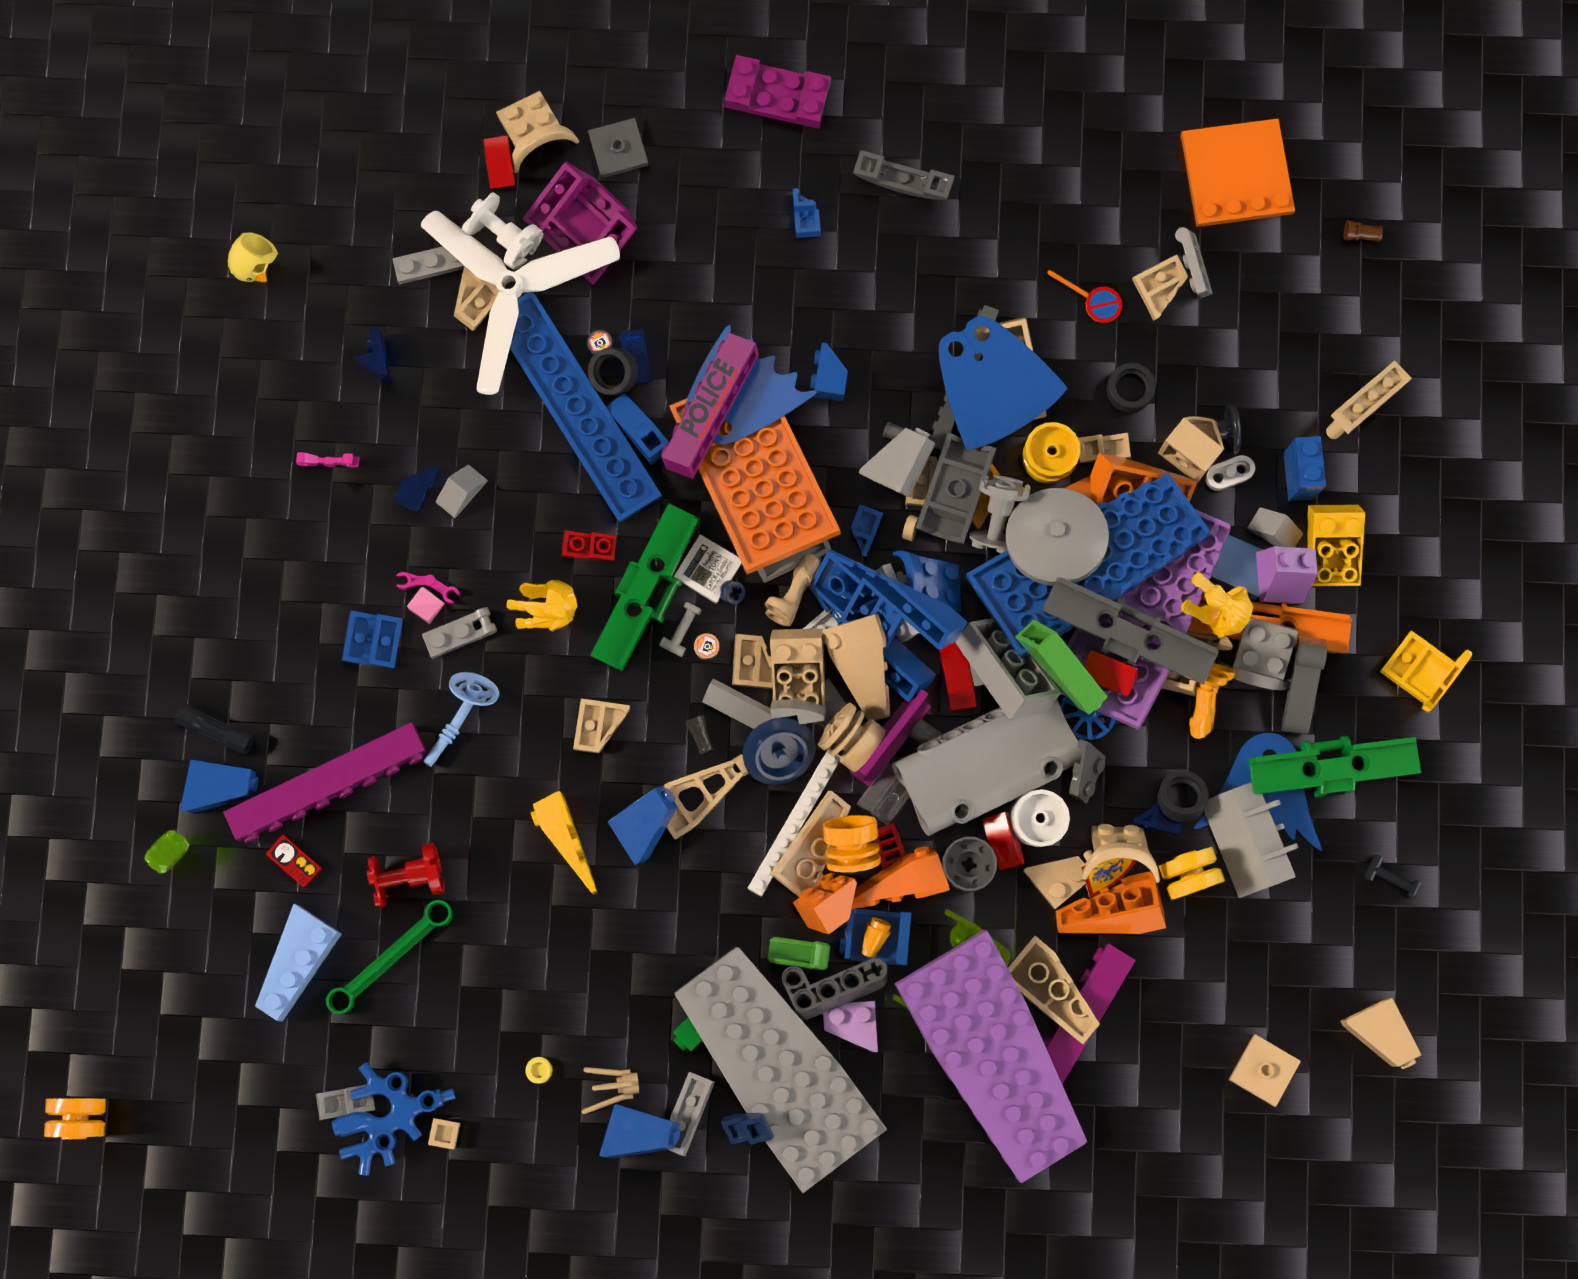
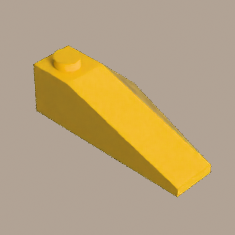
(557, 824)

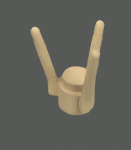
(626, 1084)

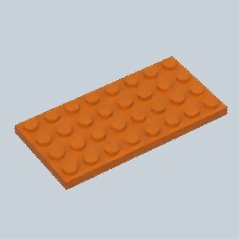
(765, 494)

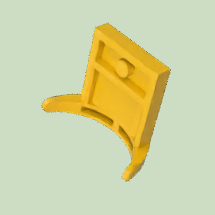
(1423, 669)

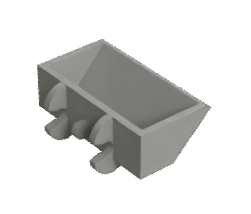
(1249, 839)

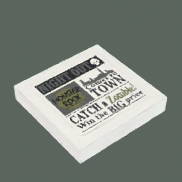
(707, 568)

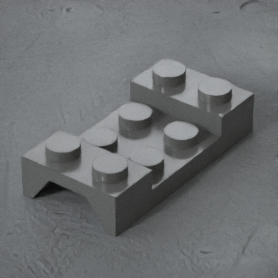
(955, 490)

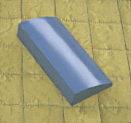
(1237, 567)

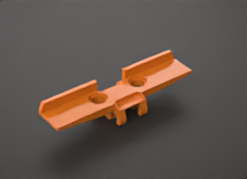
(1310, 623)

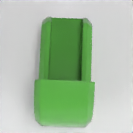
(799, 953)

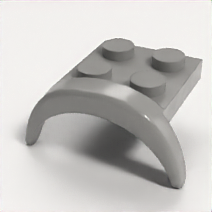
(1264, 654)

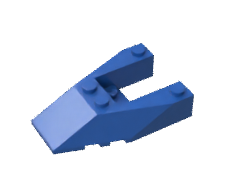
(894, 602)

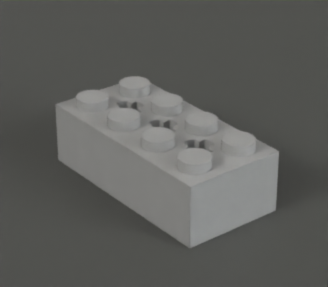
(1015, 683)

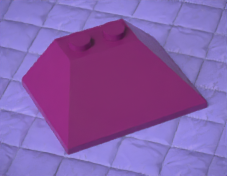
(579, 211)

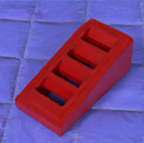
(891, 828)

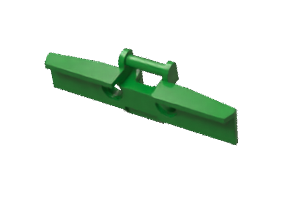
(638, 584)
(1332, 775)

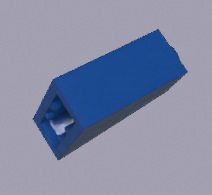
(216, 785)
(644, 822)
(637, 1133)

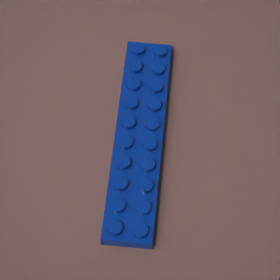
(580, 412)

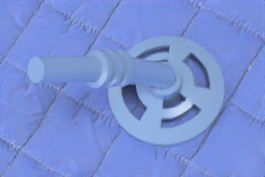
(470, 698)

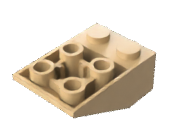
(798, 665)

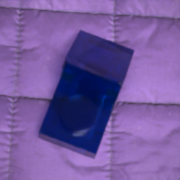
(376, 361)

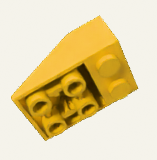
(1338, 542)

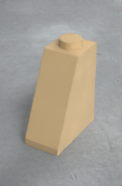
(1384, 1033)

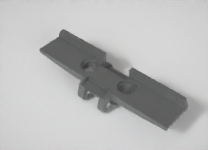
(1177, 650)

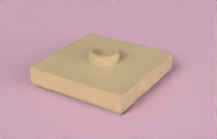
(1264, 1070)

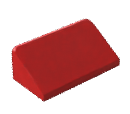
(1111, 673)

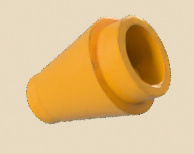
(875, 936)

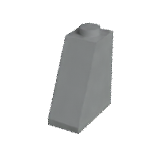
(900, 461)

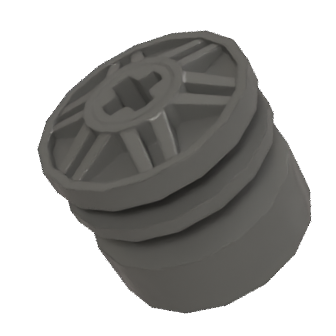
(981, 855)

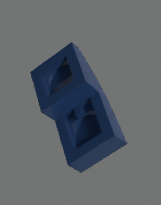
(747, 1127)

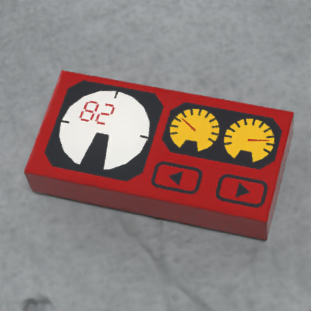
(294, 861)

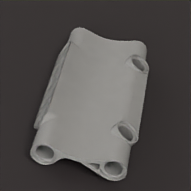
(985, 765)

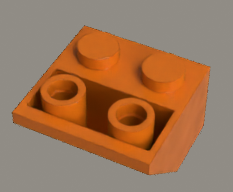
(827, 903)

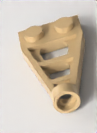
(684, 820)

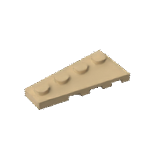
(805, 857)

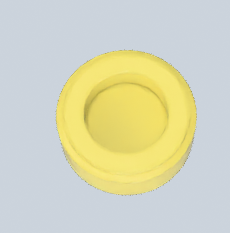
(539, 1070)

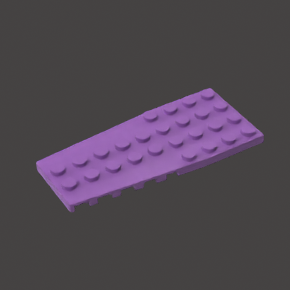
(1157, 596)
(993, 1054)

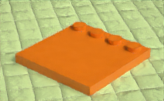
(1237, 172)

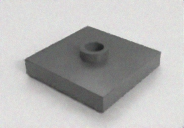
(618, 148)

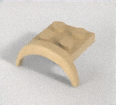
(531, 125)
(1119, 842)

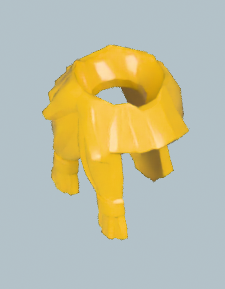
(1225, 612)
(554, 613)

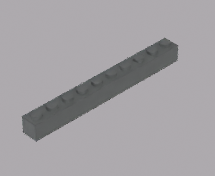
(946, 419)

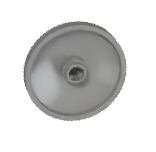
(1057, 536)

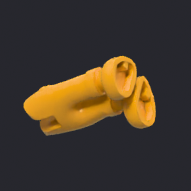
(1204, 712)

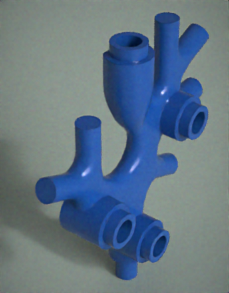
(401, 1116)

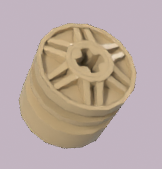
(847, 734)

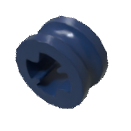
(738, 595)

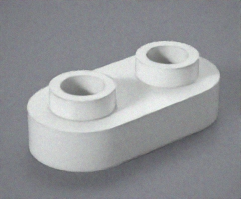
(1228, 472)

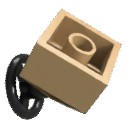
(1198, 442)

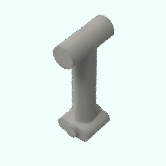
(674, 644)

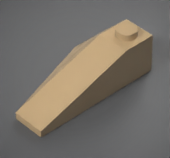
(1052, 990)

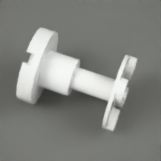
(511, 237)

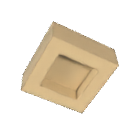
(444, 1133)

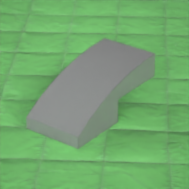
(806, 711)
(340, 1102)

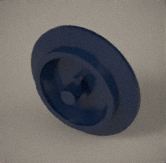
(778, 751)

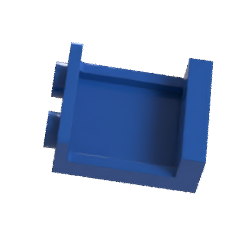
(895, 947)

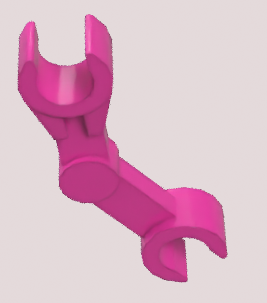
(306, 459)
(430, 581)

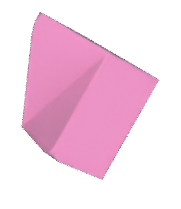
(425, 605)

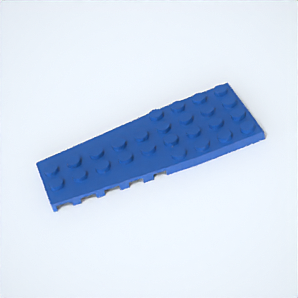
(1145, 535)

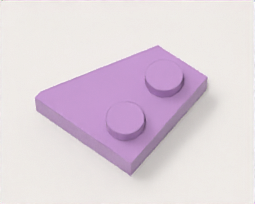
(854, 1023)

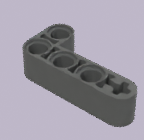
(1303, 685)
(836, 984)

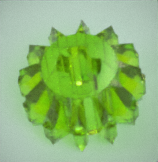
(166, 851)

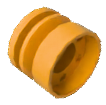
(851, 843)

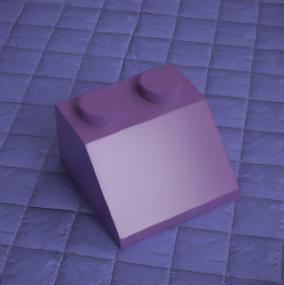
(1285, 574)

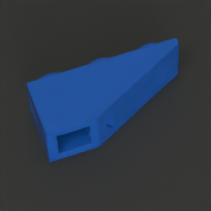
(638, 428)

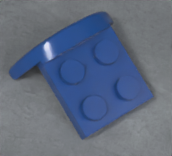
(933, 578)

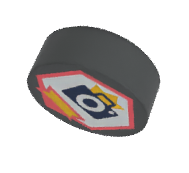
(599, 340)

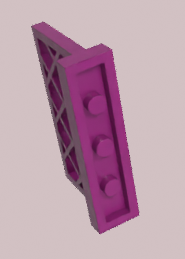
(896, 733)

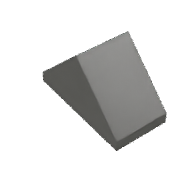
(460, 490)
(1275, 528)

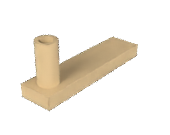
(1367, 400)

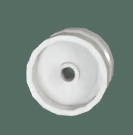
(1054, 818)

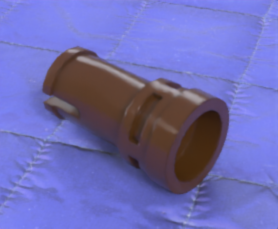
(1358, 231)

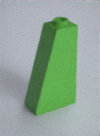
(1062, 666)

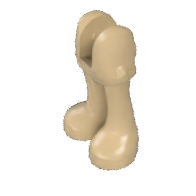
(784, 609)

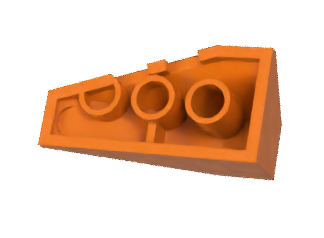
(1116, 475)
(913, 874)
(1124, 909)

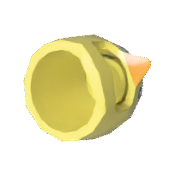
(251, 257)

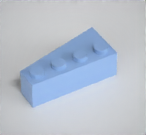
(297, 958)

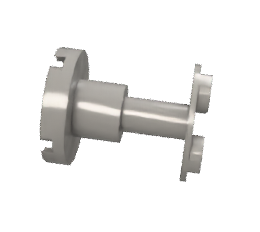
(1003, 494)

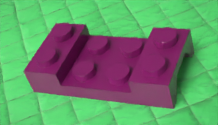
(777, 92)

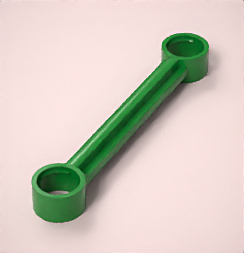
(389, 957)

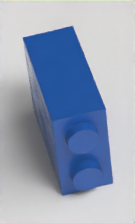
(1304, 468)

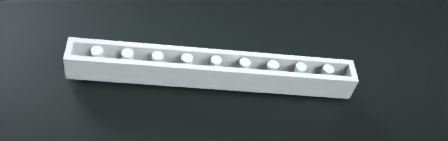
(794, 822)

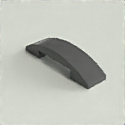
(903, 178)

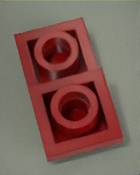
(499, 162)
(589, 546)
(1002, 840)

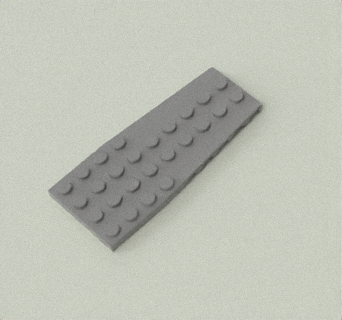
(779, 1069)

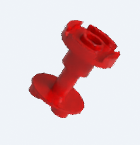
(415, 873)

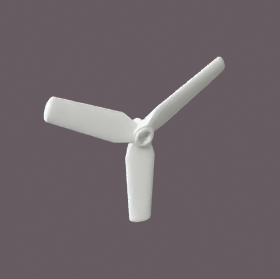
(532, 277)

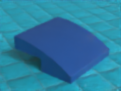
(372, 639)

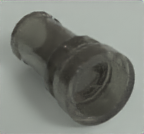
(698, 727)

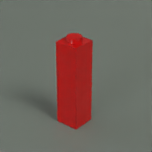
(957, 679)

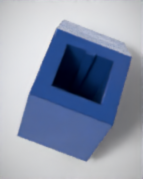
(830, 376)

